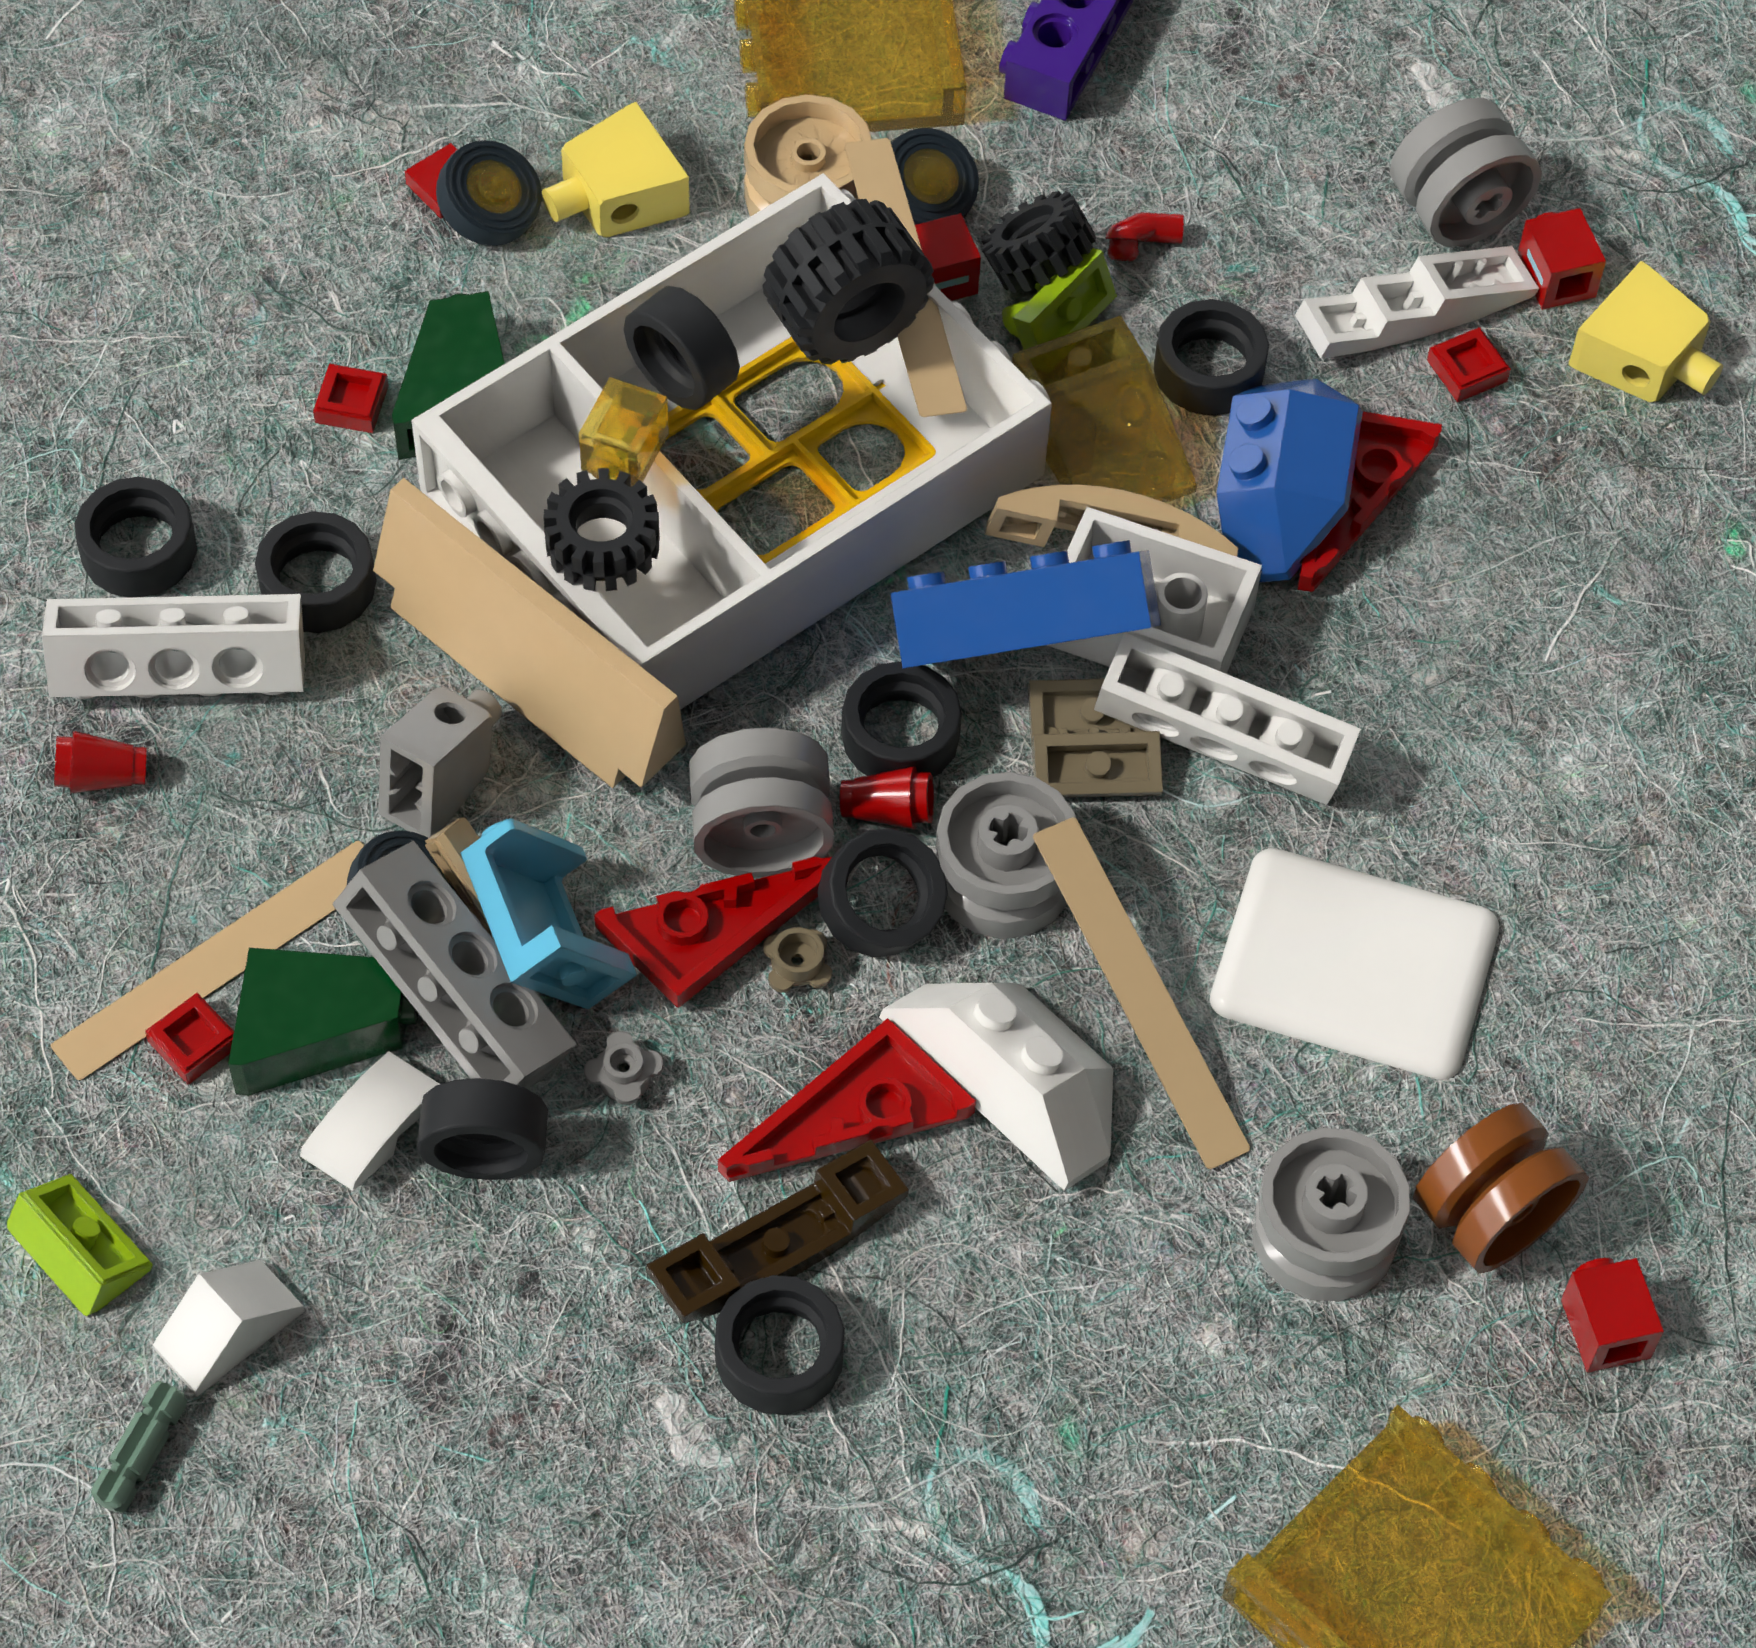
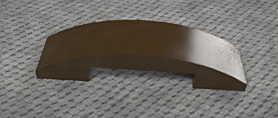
(783, 1239)

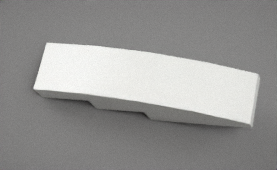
(1407, 306)

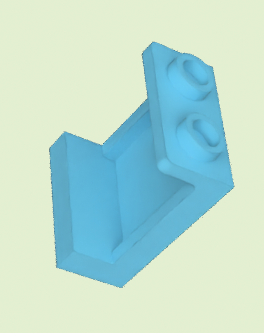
(531, 918)

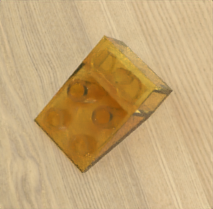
(1107, 413)

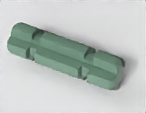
(139, 1447)

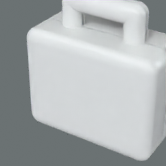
(1355, 963)

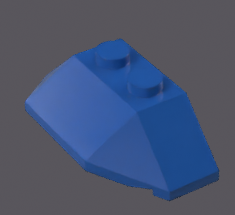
(1286, 471)

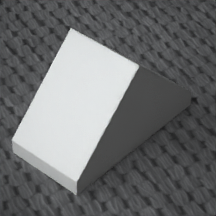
(224, 1321)

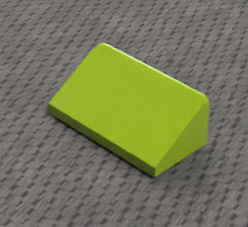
(76, 1243)

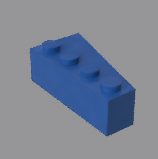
(1025, 607)

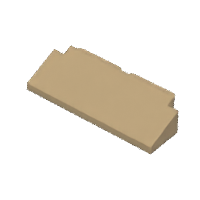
(525, 643)

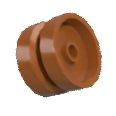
(1500, 1187)

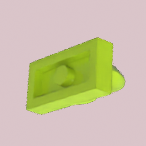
(1064, 304)

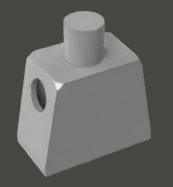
(435, 758)

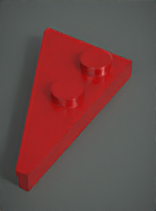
(1386, 458)
(703, 932)
(870, 1093)

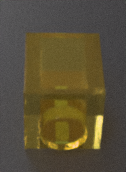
(624, 431)

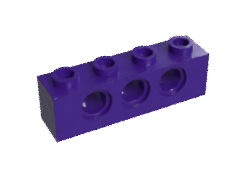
(1059, 52)

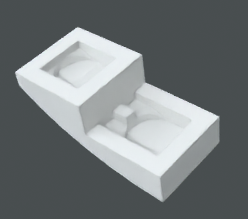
(367, 1121)

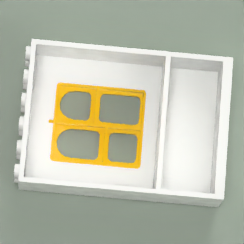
(708, 597)

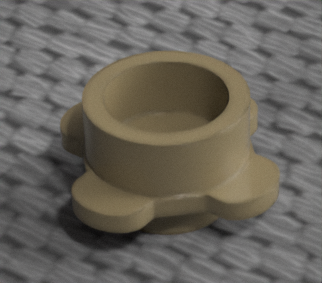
(797, 943)

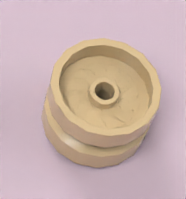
(797, 143)

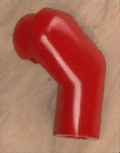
(1143, 227)

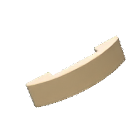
(1034, 512)

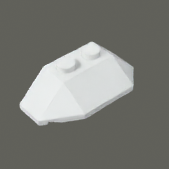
(1020, 1068)

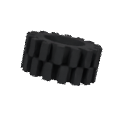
(1038, 241)
(597, 500)

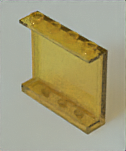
(880, 57)
(1415, 1557)

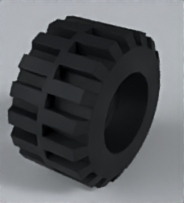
(848, 281)

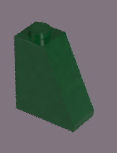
(451, 352)
(312, 1016)

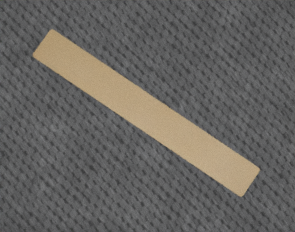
(925, 340)
(205, 966)
(1141, 993)

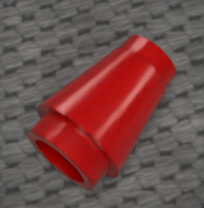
(97, 763)
(889, 798)

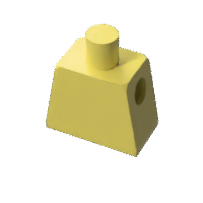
(619, 176)
(1646, 339)

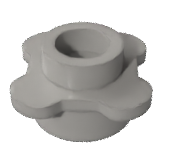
(618, 1085)

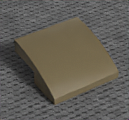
(1086, 750)

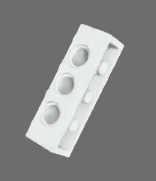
(149, 628)
(1227, 719)

